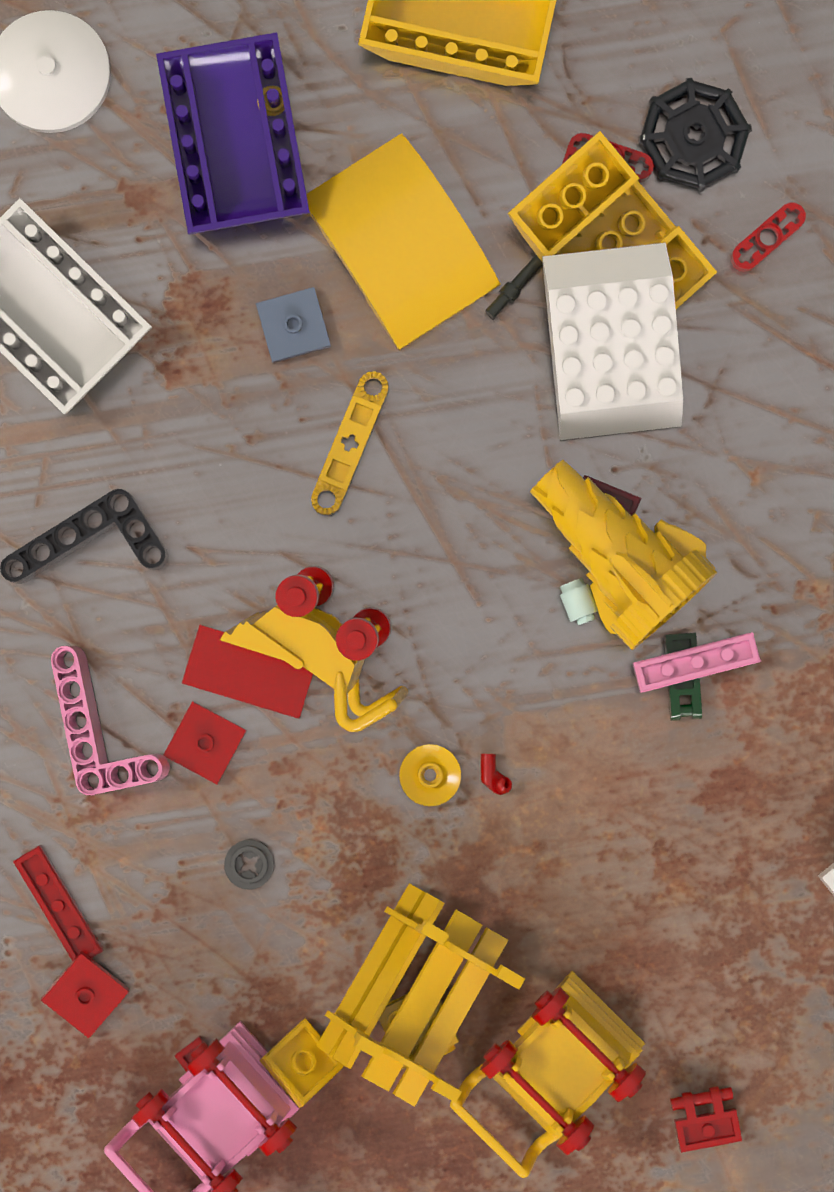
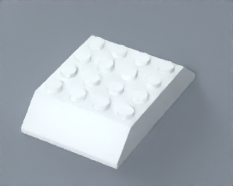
(57, 313)
(613, 340)

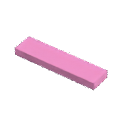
(696, 662)

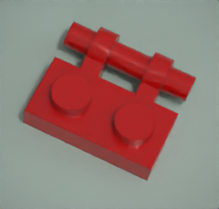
(706, 1129)

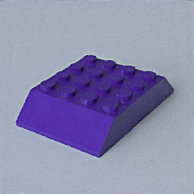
(227, 152)

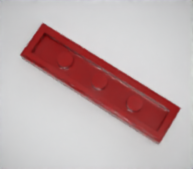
(57, 903)

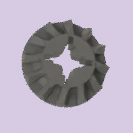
(234, 862)

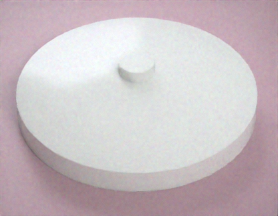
(52, 71)

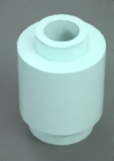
(578, 601)

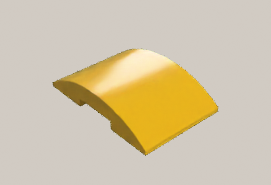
(601, 205)
(402, 240)

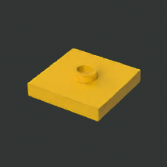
(300, 1064)

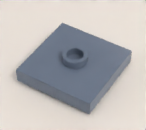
(293, 325)

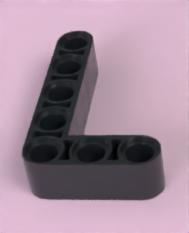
(85, 534)

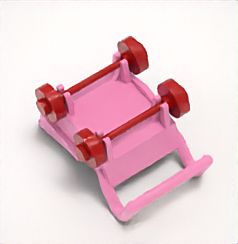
(217, 1113)

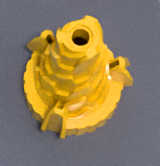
(634, 572)

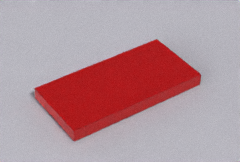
(245, 674)

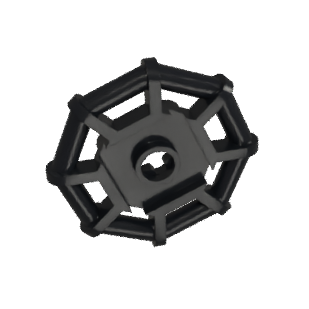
(689, 150)

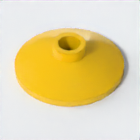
(424, 791)

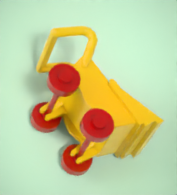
(321, 643)
(559, 1069)

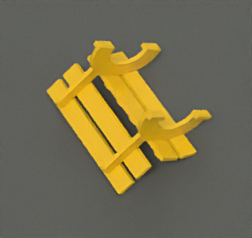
(380, 976)

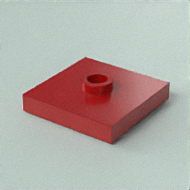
(204, 742)
(85, 994)

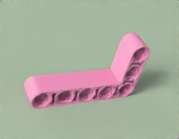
(92, 731)

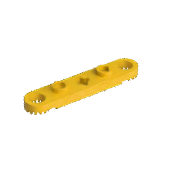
(341, 464)

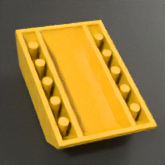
(465, 38)

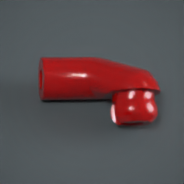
(491, 777)

